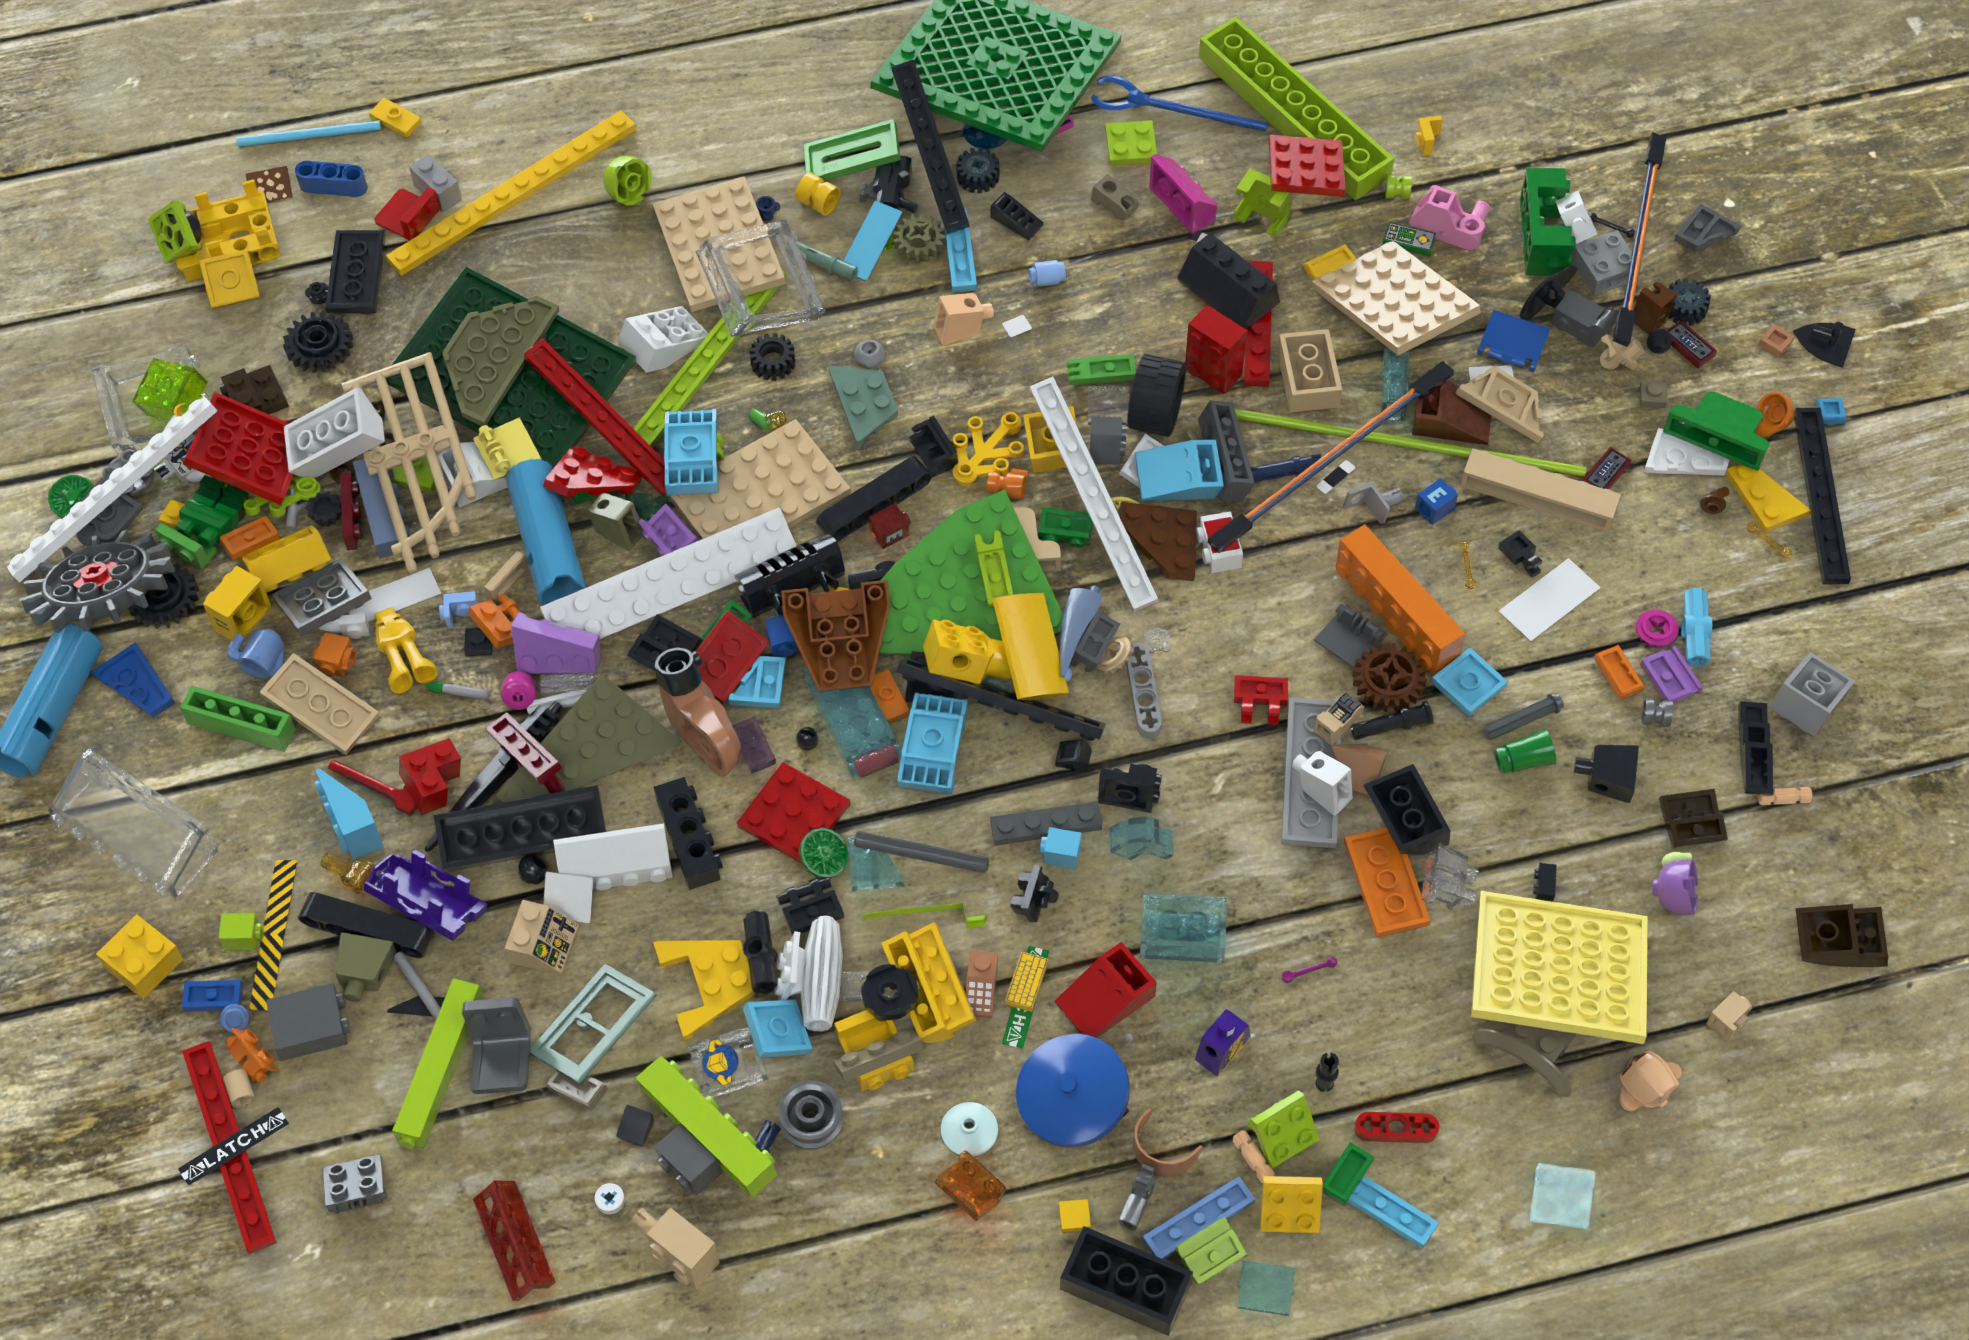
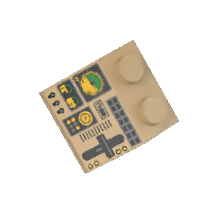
(540, 938)

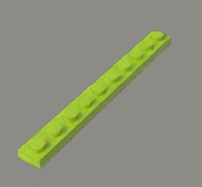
(695, 372)

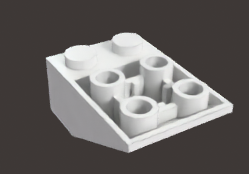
(661, 337)
(479, 472)

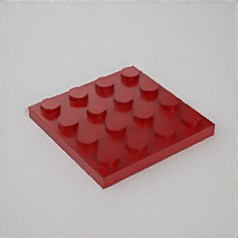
(242, 449)

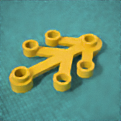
(986, 450)

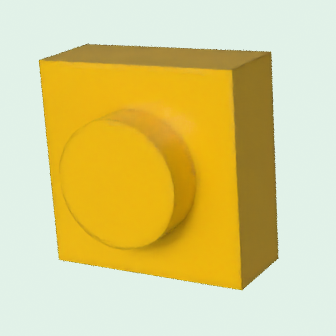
(170, 515)

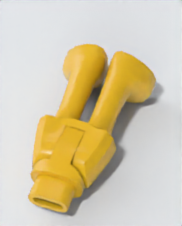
(395, 635)

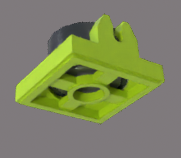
(176, 231)

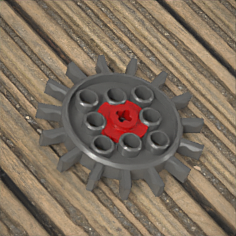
(97, 581)

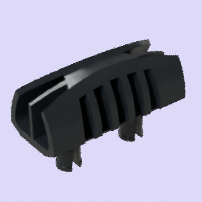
(803, 566)

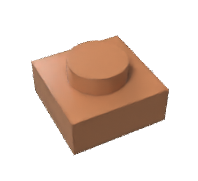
(1776, 340)

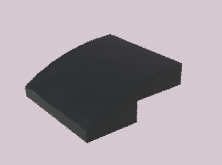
(661, 637)

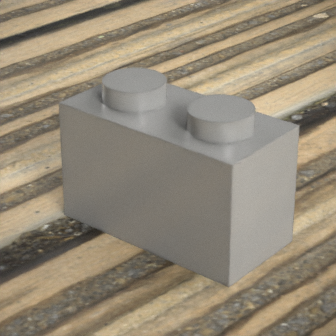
(430, 174)

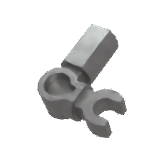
(1136, 1202)

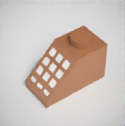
(982, 982)

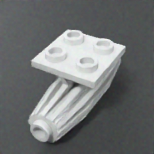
(813, 972)

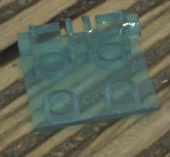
(1562, 1195)

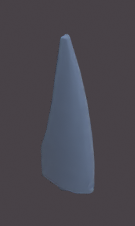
(1077, 616)

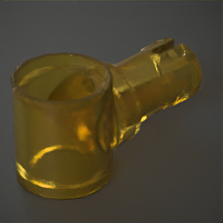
(352, 872)

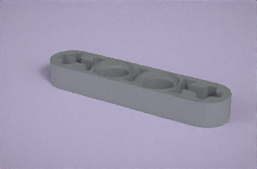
(1144, 690)

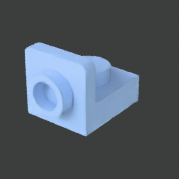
(456, 605)

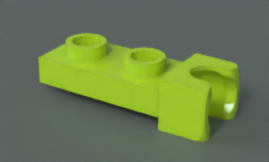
(993, 567)

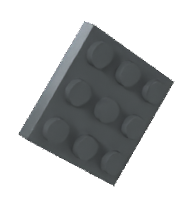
(321, 597)

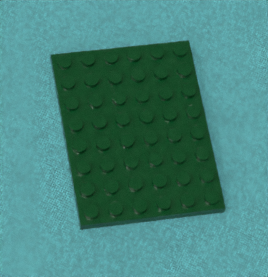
(543, 411)

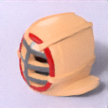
(1648, 1081)

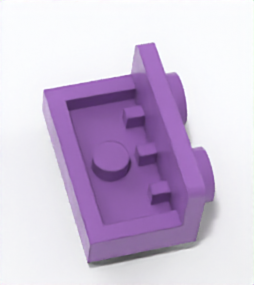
(667, 531)

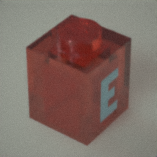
(889, 526)

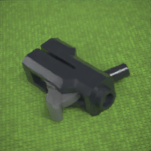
(889, 185)

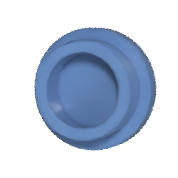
(234, 1016)

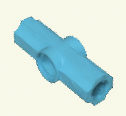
(1696, 627)

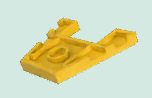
(720, 975)

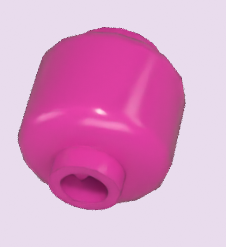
(518, 690)

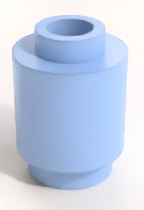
(1047, 273)

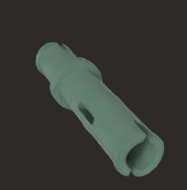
(832, 264)

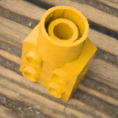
(964, 653)

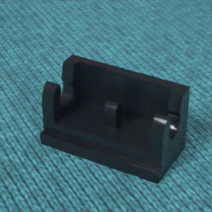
(933, 447)

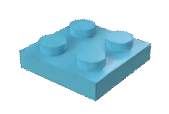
(1469, 682)
(777, 1028)

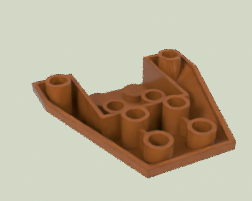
(839, 632)

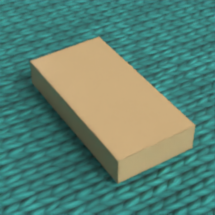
(506, 577)

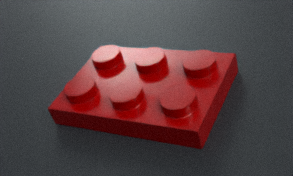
(729, 655)

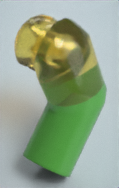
(768, 421)

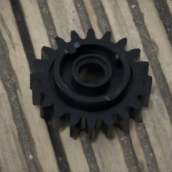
(318, 341)
(176, 600)

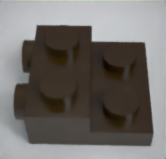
(256, 389)

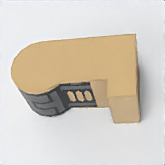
(1338, 718)

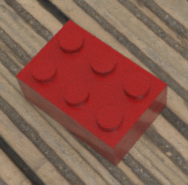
(1215, 349)

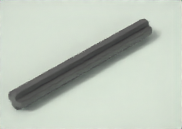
(921, 852)

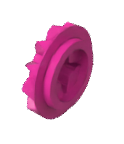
(1656, 619)

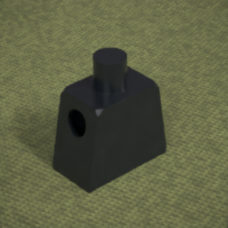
(1610, 770)

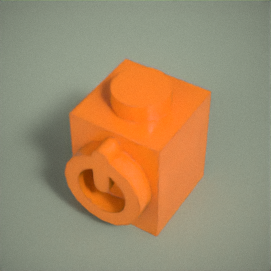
(334, 655)

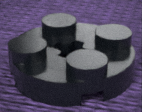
(886, 1007)

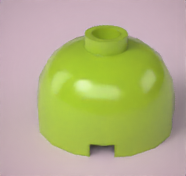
(627, 179)

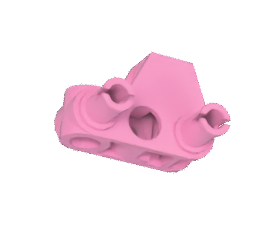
(1443, 214)

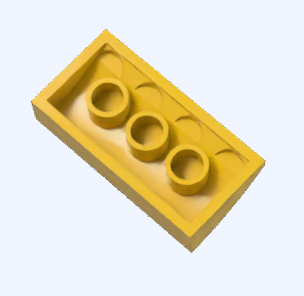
(1030, 646)

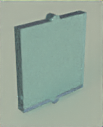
(1266, 1288)

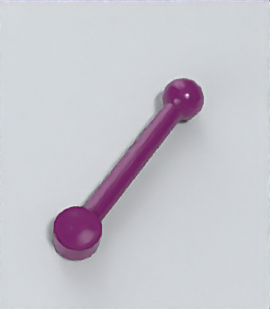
(1288, 976)

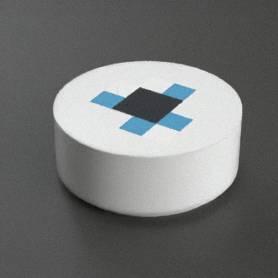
(609, 1198)

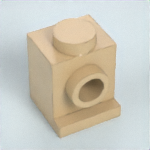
(1730, 1016)

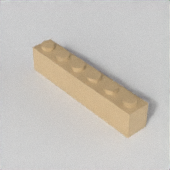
(1540, 490)

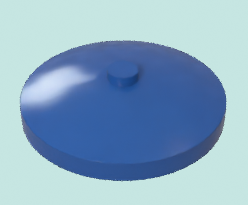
(1073, 1090)

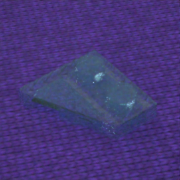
(872, 869)

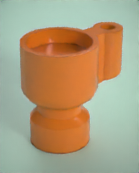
(1013, 483)

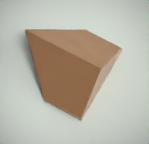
(1363, 761)

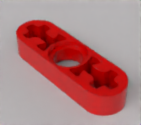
(1405, 1118)

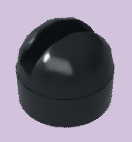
(804, 740)

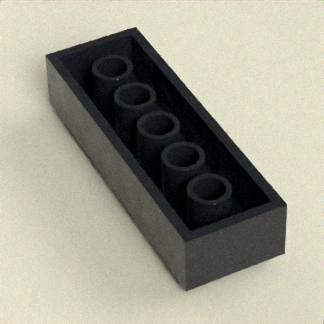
(516, 827)

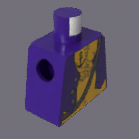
(1224, 1036)

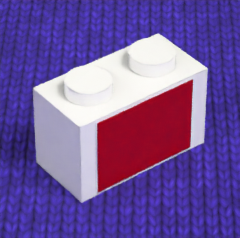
(1227, 559)

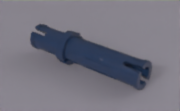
(1285, 468)

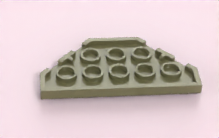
(490, 353)

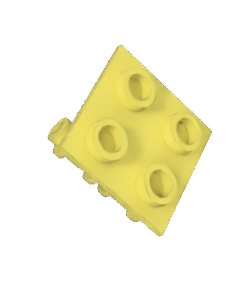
(505, 447)

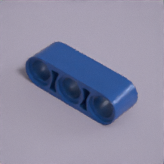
(331, 178)

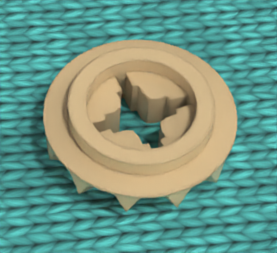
(1123, 650)

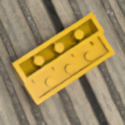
(941, 997)

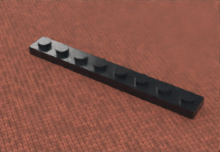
(930, 147)
(1822, 496)
(990, 696)

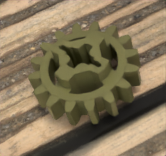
(919, 238)

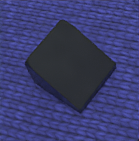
(1073, 755)
(635, 1125)

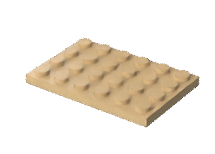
(711, 213)
(1396, 297)
(770, 473)

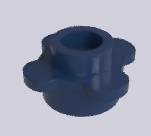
(767, 207)

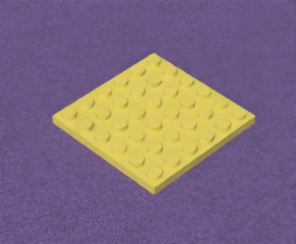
(1561, 967)

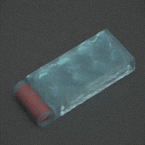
(857, 728)

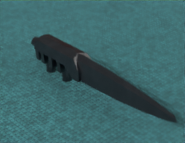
(503, 766)

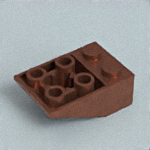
(1450, 417)

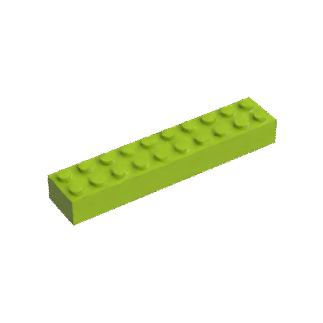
(1292, 102)

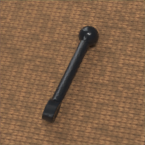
(1629, 232)

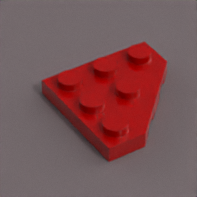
(590, 473)

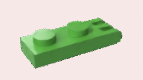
(1101, 369)

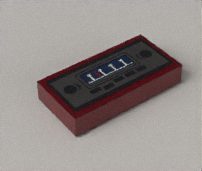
(1691, 345)
(1608, 469)

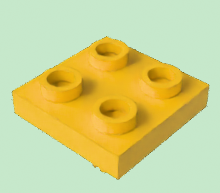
(1291, 1204)

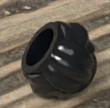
(532, 869)

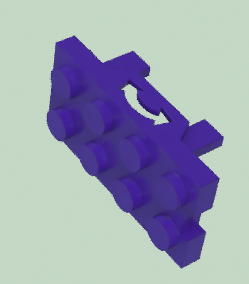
(419, 895)

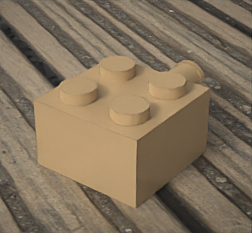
(678, 1246)

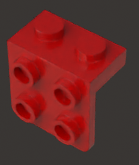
(408, 213)

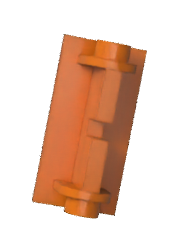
(245, 1045)

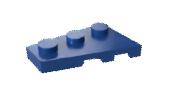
(135, 680)

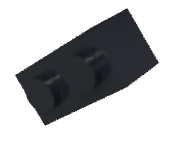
(1545, 882)

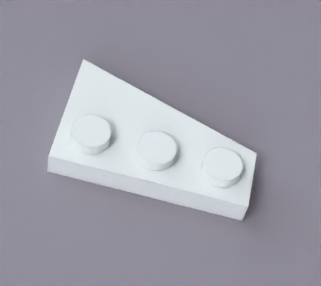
(1677, 456)

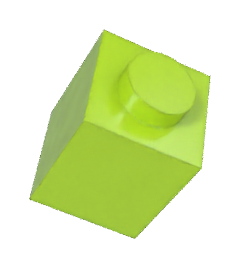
(240, 931)

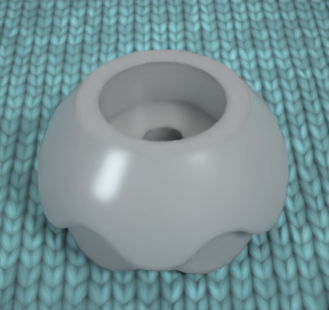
(876, 355)

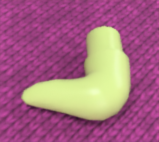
(1675, 856)

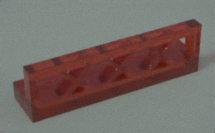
(518, 1234)

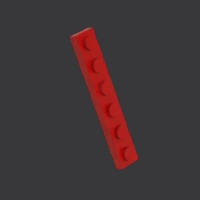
(1259, 341)

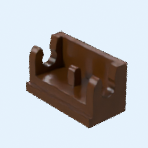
(1653, 309)

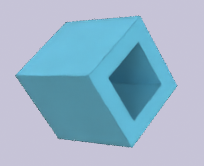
(1061, 847)

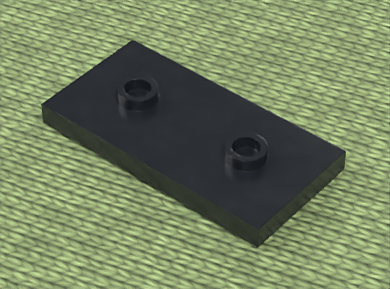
(355, 271)

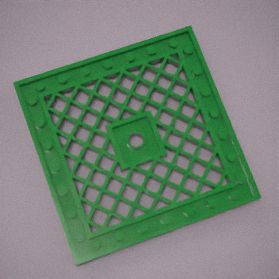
(1033, 131)

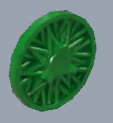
(68, 492)
(823, 853)

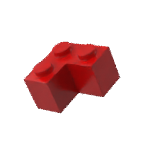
(426, 773)

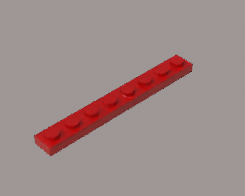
(598, 413)
(221, 1124)

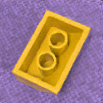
(287, 558)

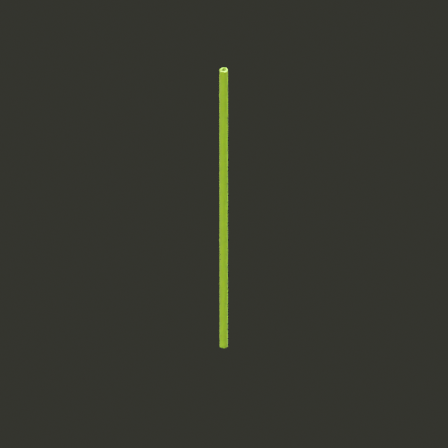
(1401, 441)

